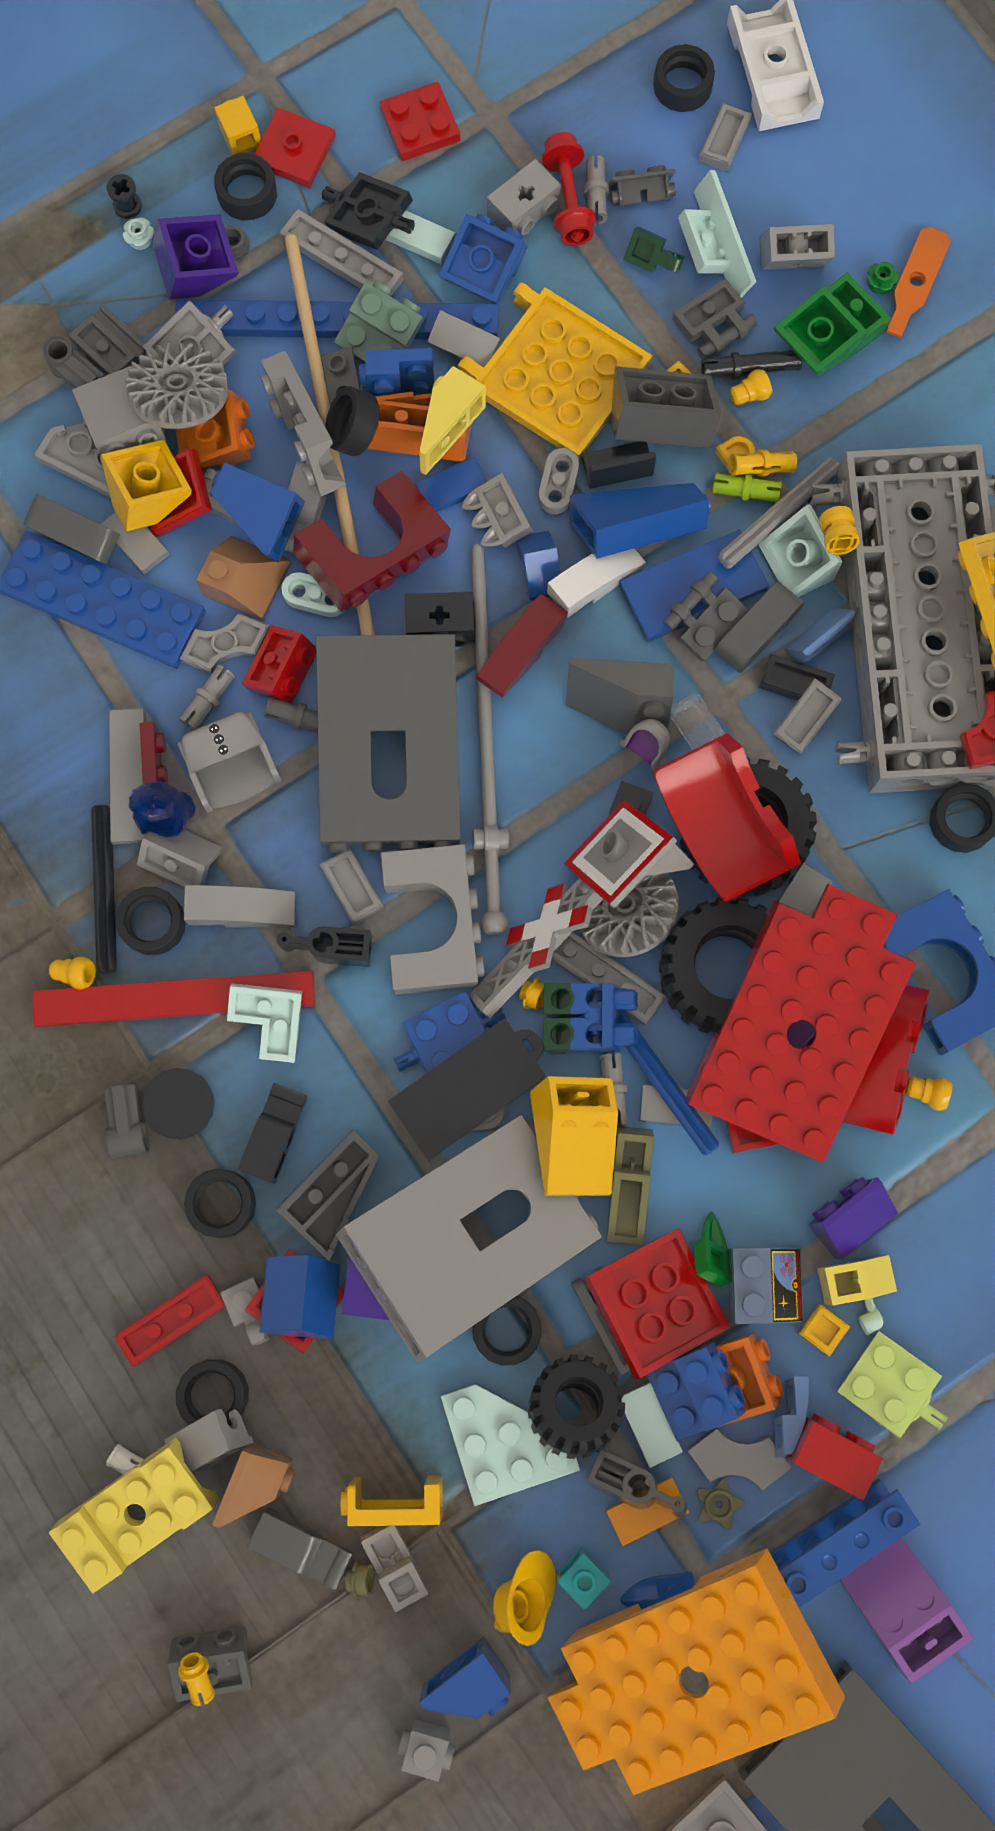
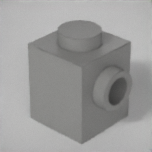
(426, 1750)

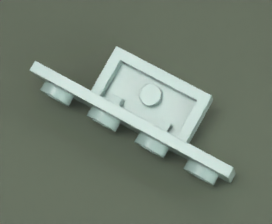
(714, 236)

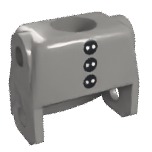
(228, 761)

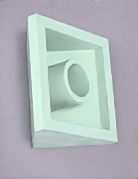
(799, 553)

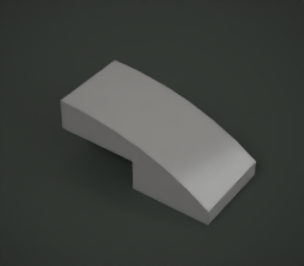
(394, 1566)

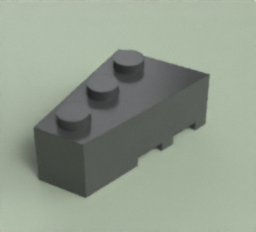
(330, 1192)

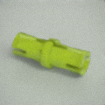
(747, 487)

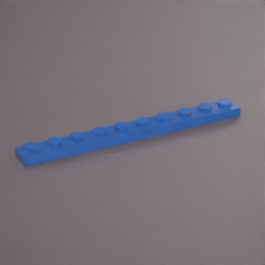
(282, 318)

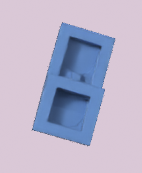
(790, 1426)

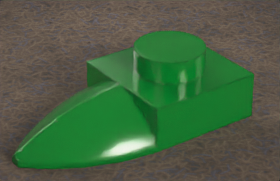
(712, 1253)

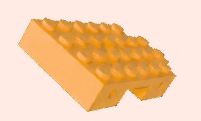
(732, 1627)

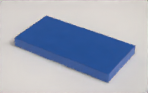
(659, 587)

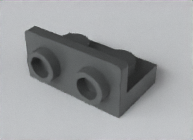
(226, 1656)

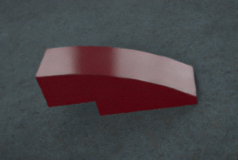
(522, 645)

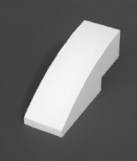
(592, 579)

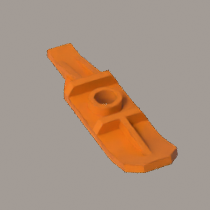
(923, 266)

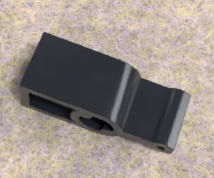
(348, 948)
(273, 1133)

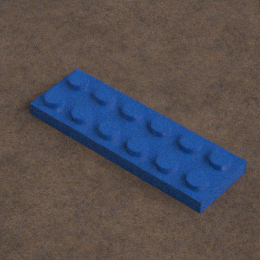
(100, 599)

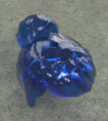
(161, 815)

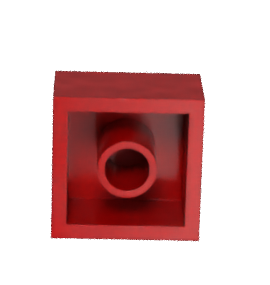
(837, 1459)

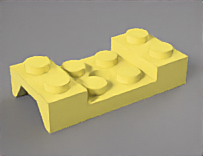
(103, 1537)

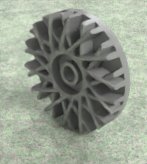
(177, 387)
(638, 921)

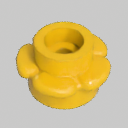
(532, 994)

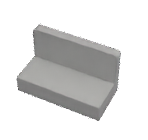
(178, 858)

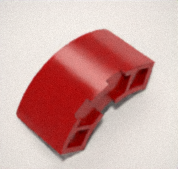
(723, 819)
(883, 1087)

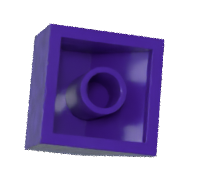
(193, 255)

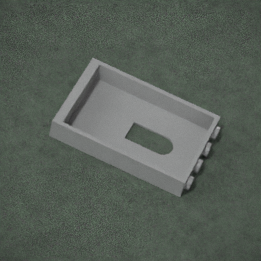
(425, 1261)

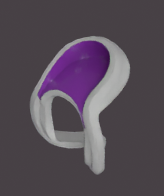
(649, 741)

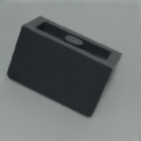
(618, 464)

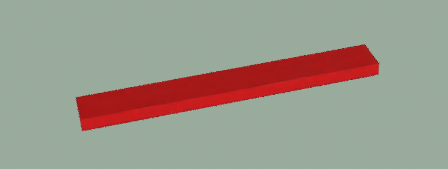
(156, 999)

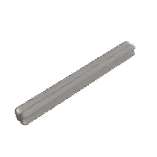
(777, 514)

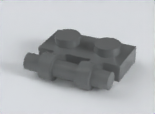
(710, 310)
(712, 624)

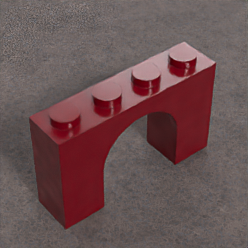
(352, 577)

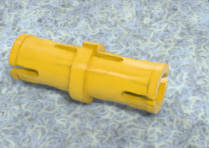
(762, 463)

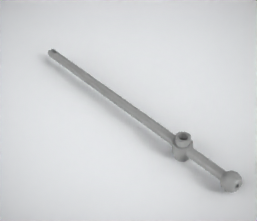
(490, 837)

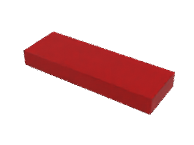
(170, 1320)

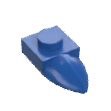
(656, 1589)

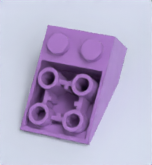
(906, 1610)

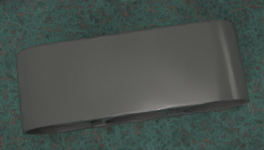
(71, 529)
(759, 627)

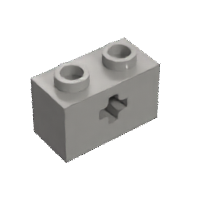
(524, 199)
(797, 247)

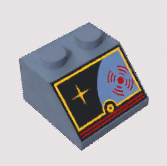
(765, 1285)

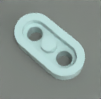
(314, 598)

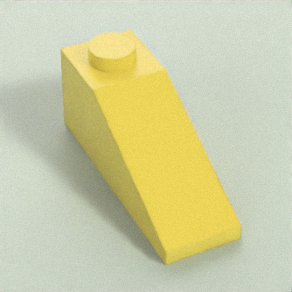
(452, 409)

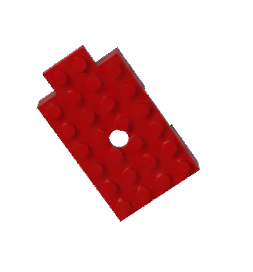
(815, 971)

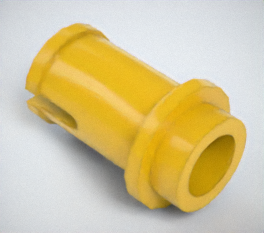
(193, 1671)

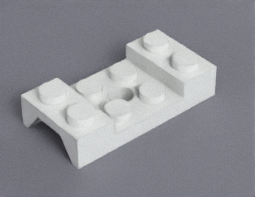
(782, 90)

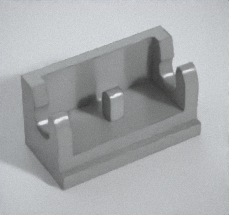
(211, 1440)

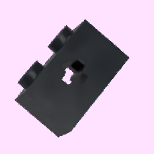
(455, 609)

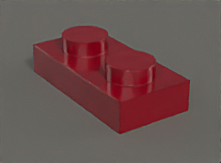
(152, 745)

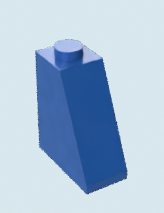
(259, 508)

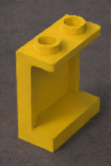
(393, 1511)

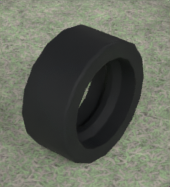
(687, 57)
(237, 166)
(352, 421)
(945, 835)
(134, 900)
(195, 1191)
(520, 1354)
(222, 1367)

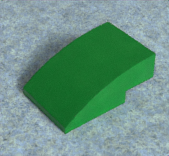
(833, 324)

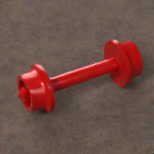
(561, 156)

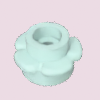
(141, 239)

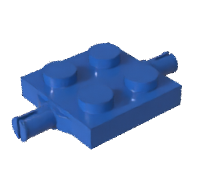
(444, 1031)

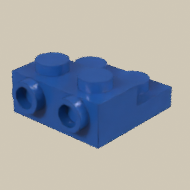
(483, 257)
(397, 371)
(697, 1392)

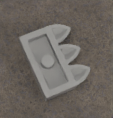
(498, 510)

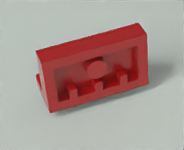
(280, 664)

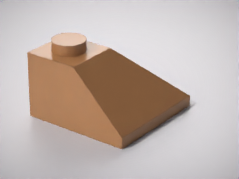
(242, 577)
(254, 1483)

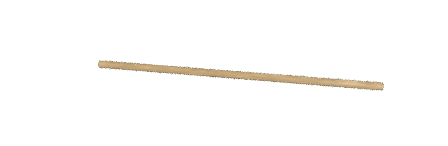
(323, 406)

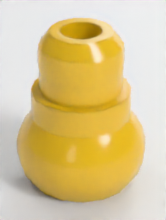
(754, 387)
(77, 972)
(930, 1091)

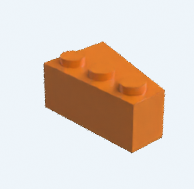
(403, 423)

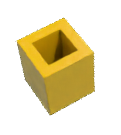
(238, 125)

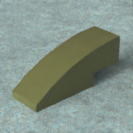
(630, 1185)

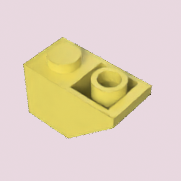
(856, 1280)

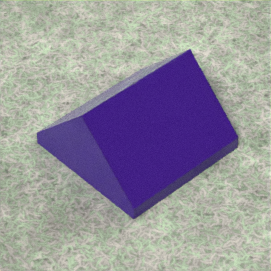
(359, 1298)

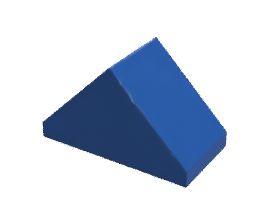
(539, 562)

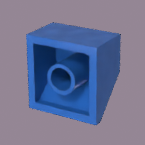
(469, 1684)

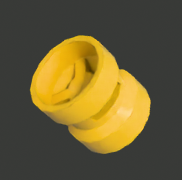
(839, 530)

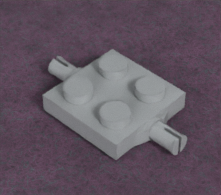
(195, 328)

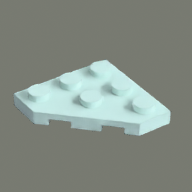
(499, 1445)

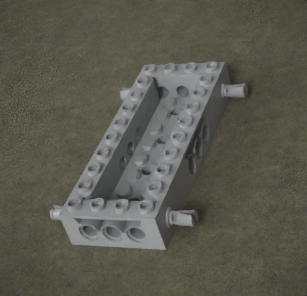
(895, 669)

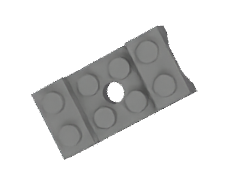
(298, 412)

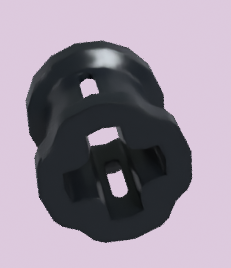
(123, 193)

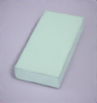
(425, 240)
(650, 1425)

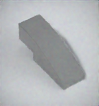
(238, 906)

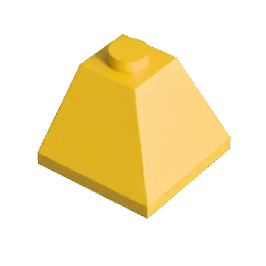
(144, 483)

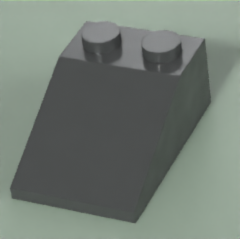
(620, 691)

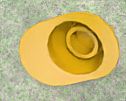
(524, 1601)

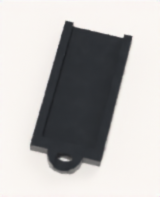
(469, 1087)

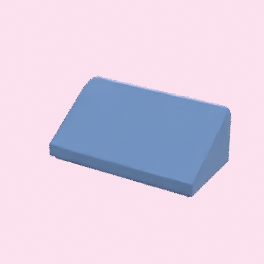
(820, 635)

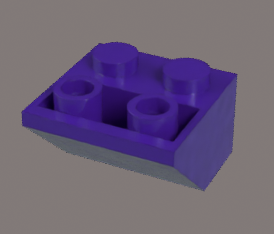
(854, 1217)

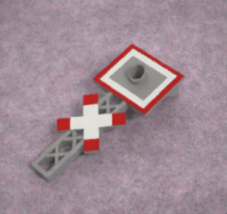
(609, 864)

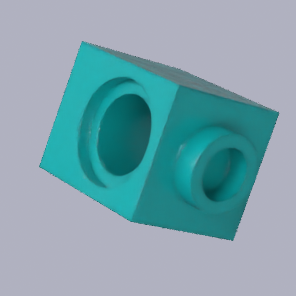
(583, 1578)

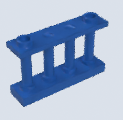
(842, 1541)

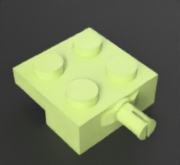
(892, 1386)

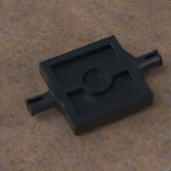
(368, 210)

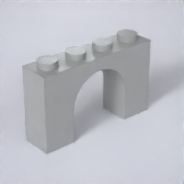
(446, 873)

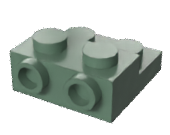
(379, 321)

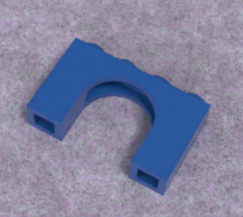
(944, 923)

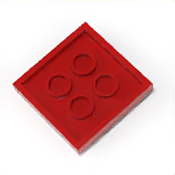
(656, 1303)

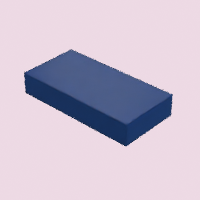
(451, 484)

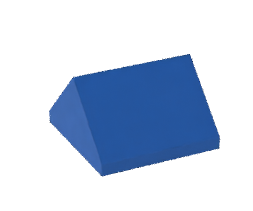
(300, 1297)

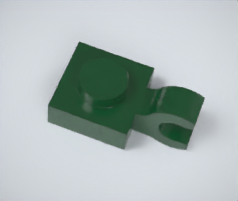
(647, 251)

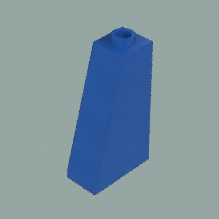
(637, 516)

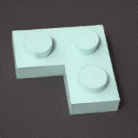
(277, 1013)

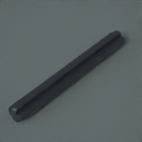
(103, 890)

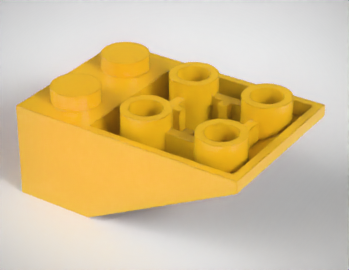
(575, 1134)

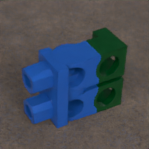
(599, 1018)

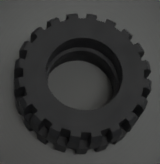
(791, 809)
(681, 948)

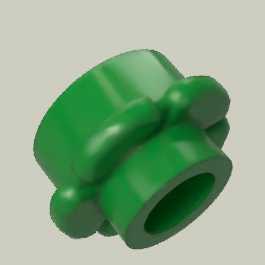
(879, 284)

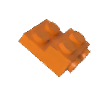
(221, 437)
(751, 1373)

